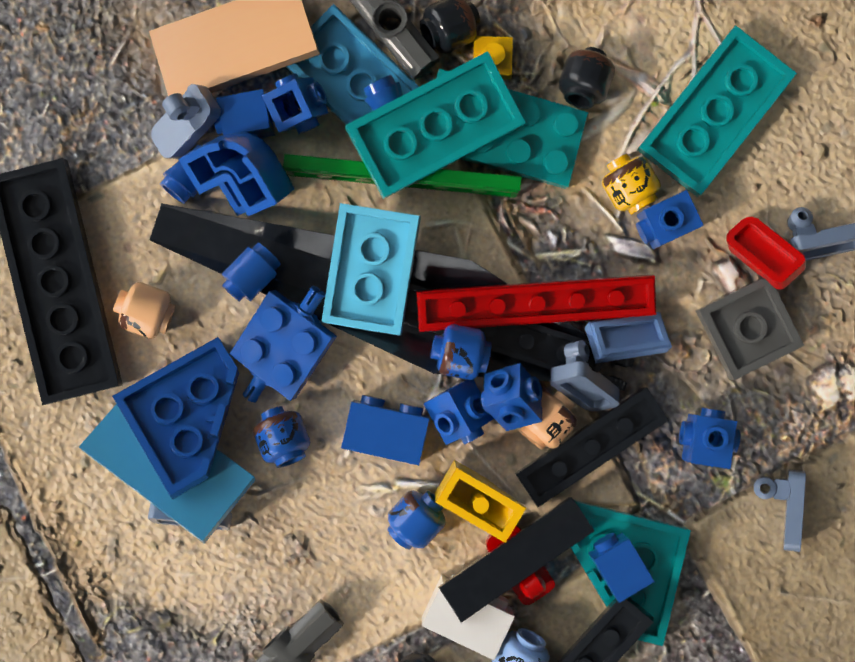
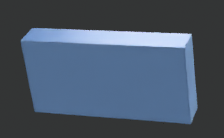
(627, 337)

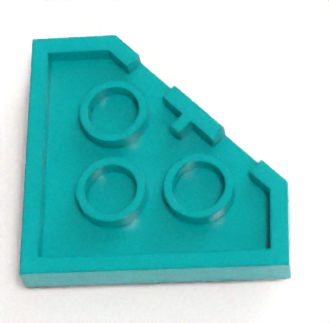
(659, 547)

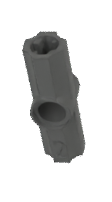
(404, 42)
(304, 637)

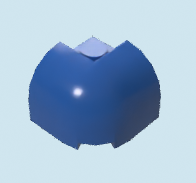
(243, 170)

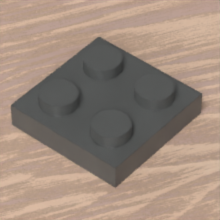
(749, 328)

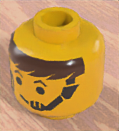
(631, 183)

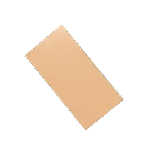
(233, 43)

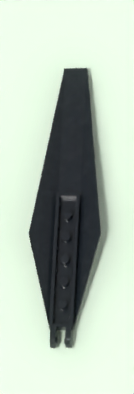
(306, 260)

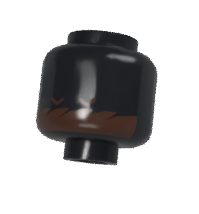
(449, 24)
(586, 78)

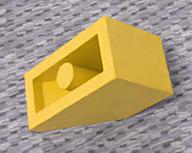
(479, 501)

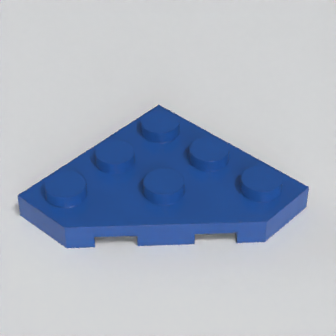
(182, 414)

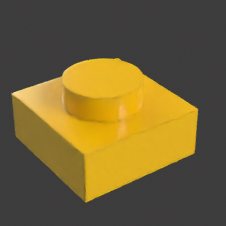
(500, 51)

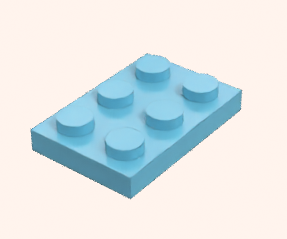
(371, 269)

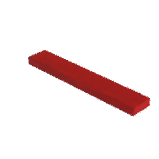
(536, 302)

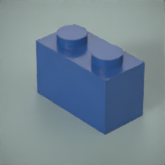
(385, 430)

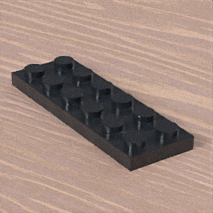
(56, 283)

